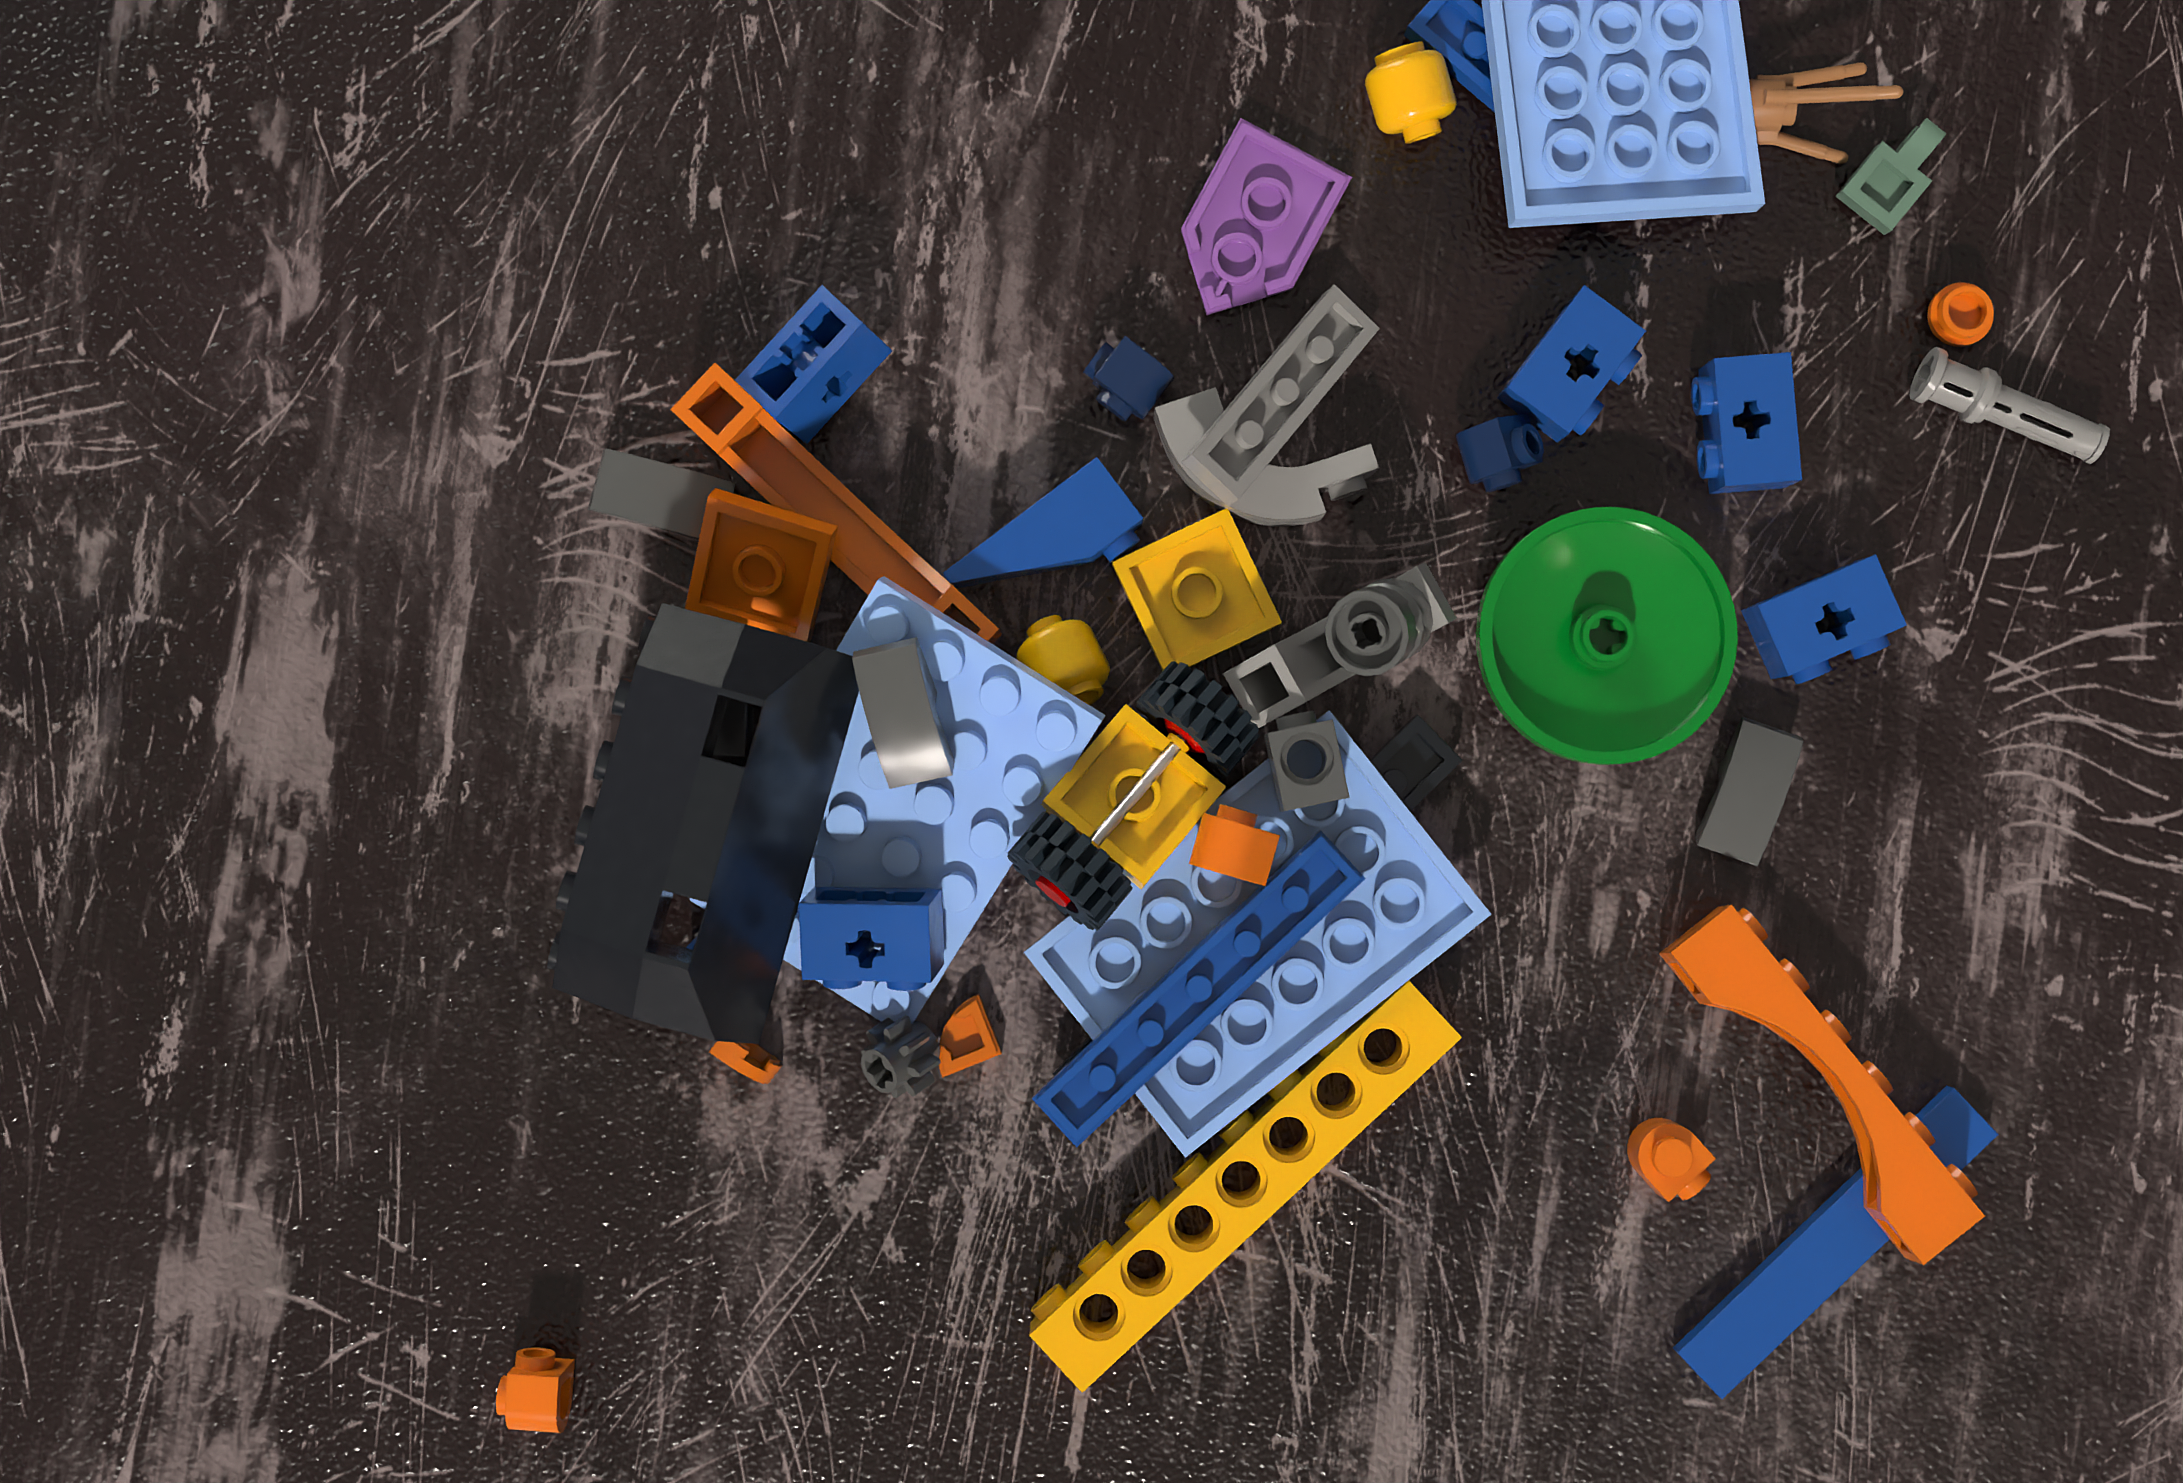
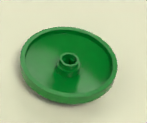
(1606, 636)

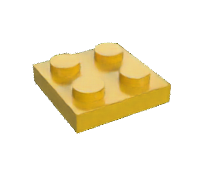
(1197, 591)

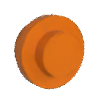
(1960, 314)

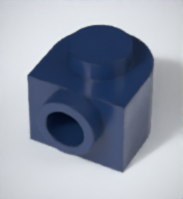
(1127, 379)
(1499, 450)

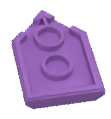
(1258, 218)

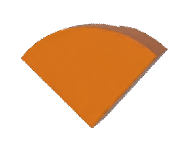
(967, 1037)
(748, 1060)

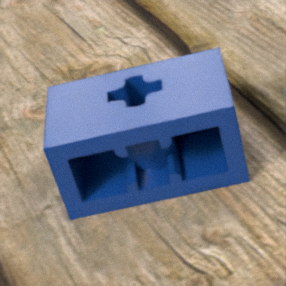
(1596, 335)
(813, 365)
(1762, 394)
(1856, 599)
(901, 918)

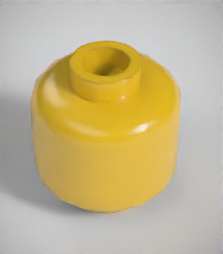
(1410, 91)
(1066, 656)

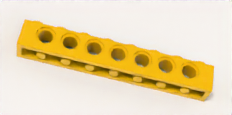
(1088, 1347)

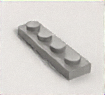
(1280, 396)

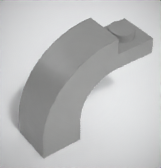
(1279, 493)
(1303, 664)

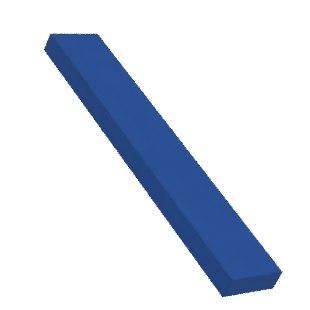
(1198, 988)
(1814, 1261)

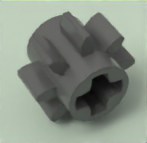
(900, 1056)

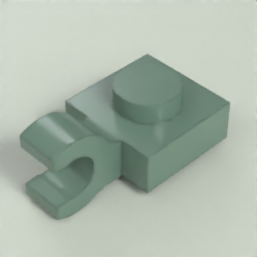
(1890, 179)

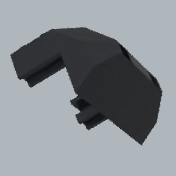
(702, 825)

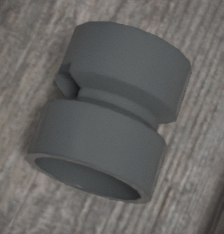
(1394, 624)

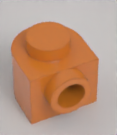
(1234, 845)
(1669, 1158)
(537, 1391)

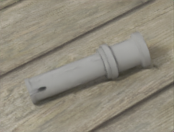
(1977, 402)

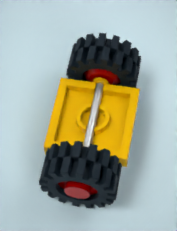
(1134, 795)

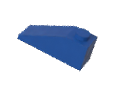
(1060, 531)

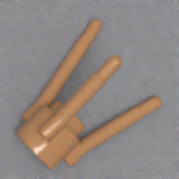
(1777, 99)

